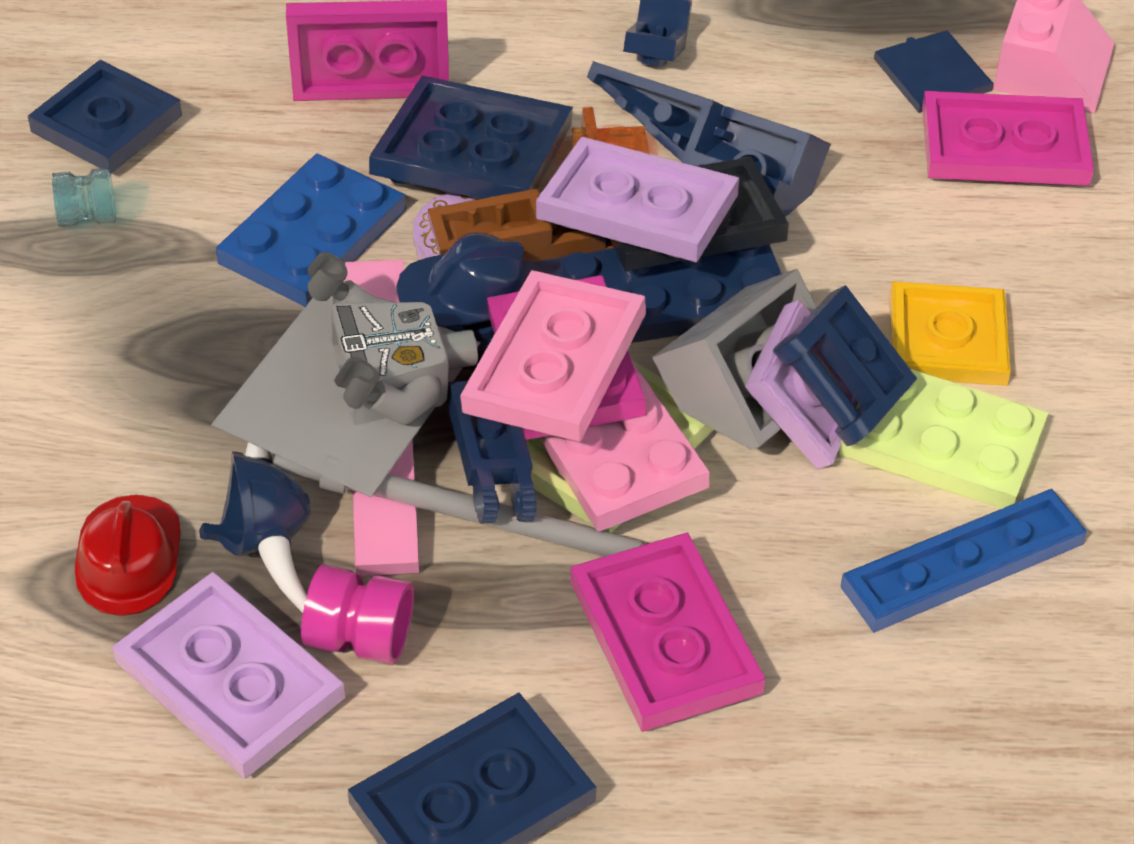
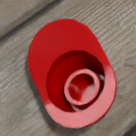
(127, 554)

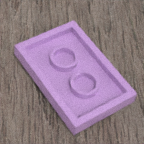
(638, 198)
(229, 674)

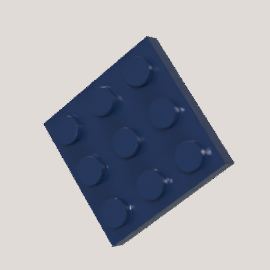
(470, 140)

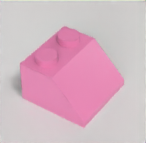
(1054, 52)

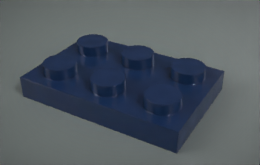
(478, 784)

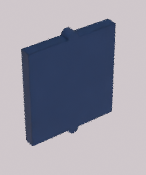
(932, 65)

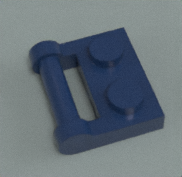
(858, 356)

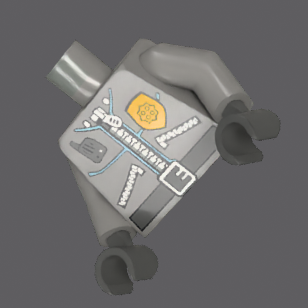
(386, 350)

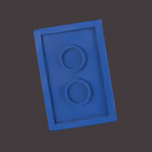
(311, 213)

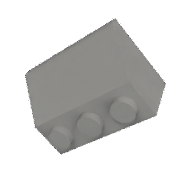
(716, 356)

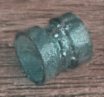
(71, 197)

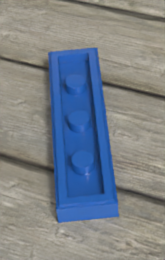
(962, 560)

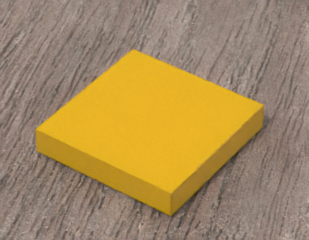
(951, 331)

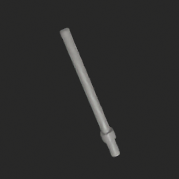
(462, 507)

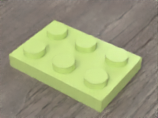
(955, 440)

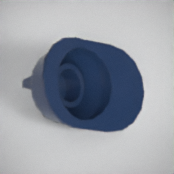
(464, 278)

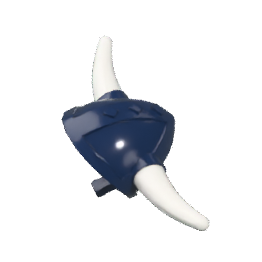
(262, 516)

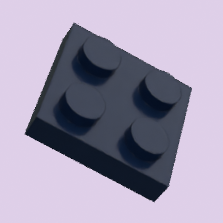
(105, 116)

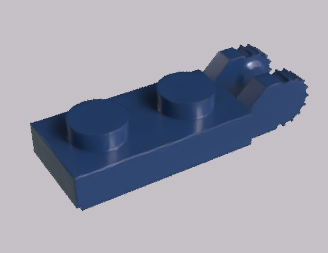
(492, 456)

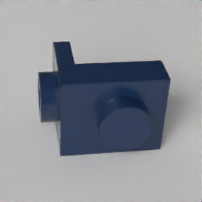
(659, 31)

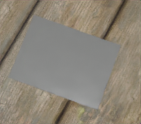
(301, 412)

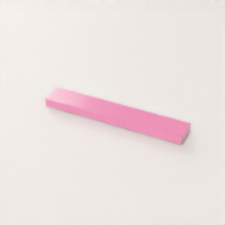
(384, 528)

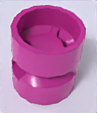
(347, 612)

